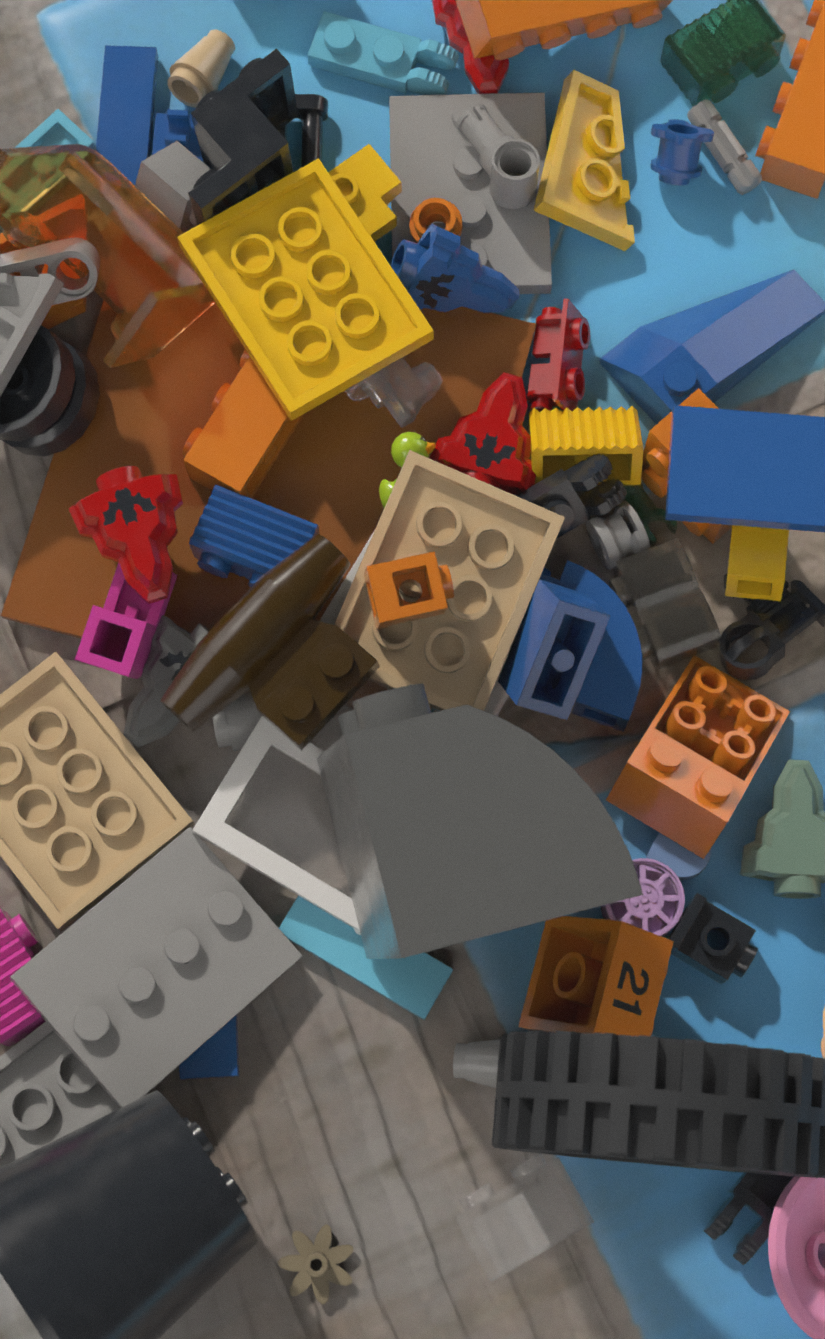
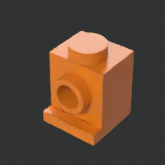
(422, 570)

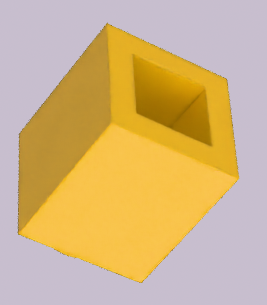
(757, 562)

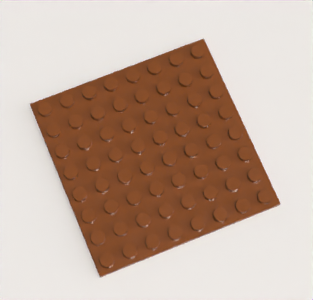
(322, 474)

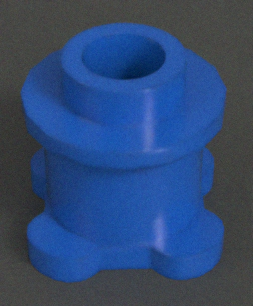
(679, 151)

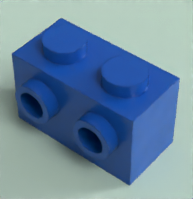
(553, 649)

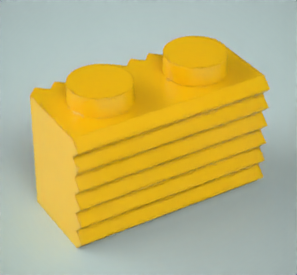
(570, 436)

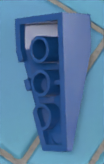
(711, 343)

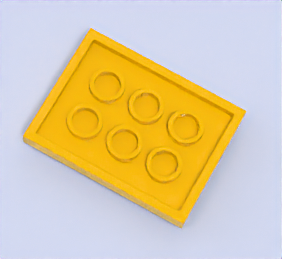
(305, 289)

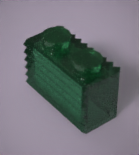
(722, 50)

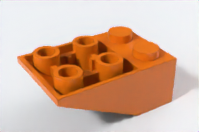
(698, 757)

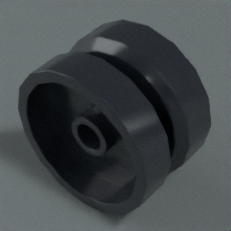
(48, 397)

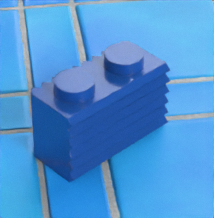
(245, 535)

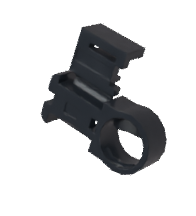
(775, 626)

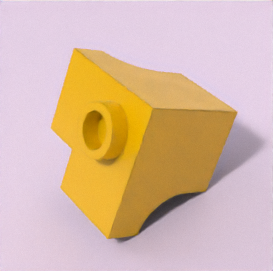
(369, 189)

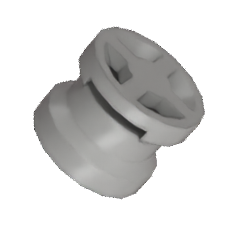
(617, 535)

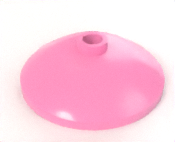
(798, 1253)

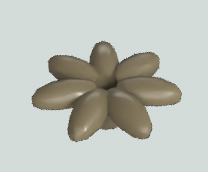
(328, 1257)

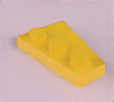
(583, 163)

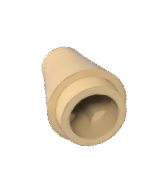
(201, 68)

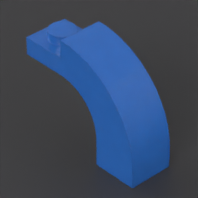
(617, 665)

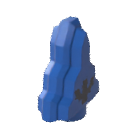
(448, 275)

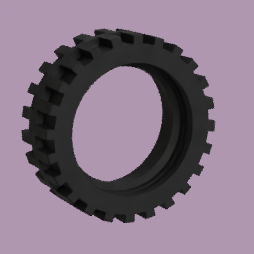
(661, 1102)

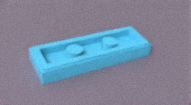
(408, 981)

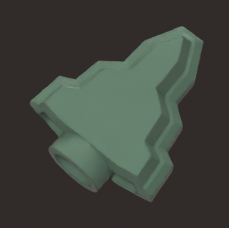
(790, 836)

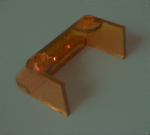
(142, 270)

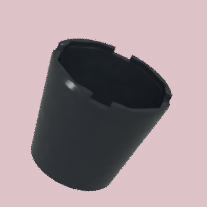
(119, 1225)

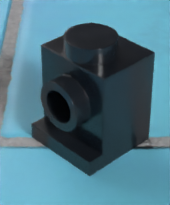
(692, 946)

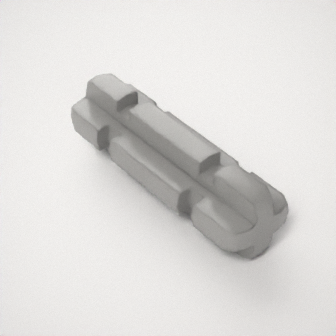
(726, 148)

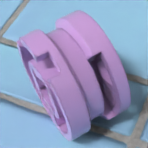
(659, 905)

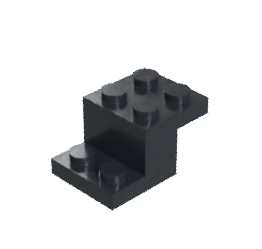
(242, 135)

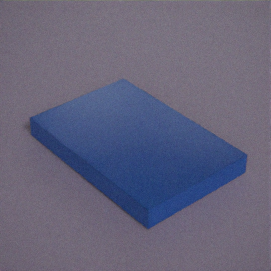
(746, 469)

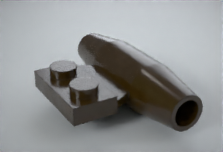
(275, 648)

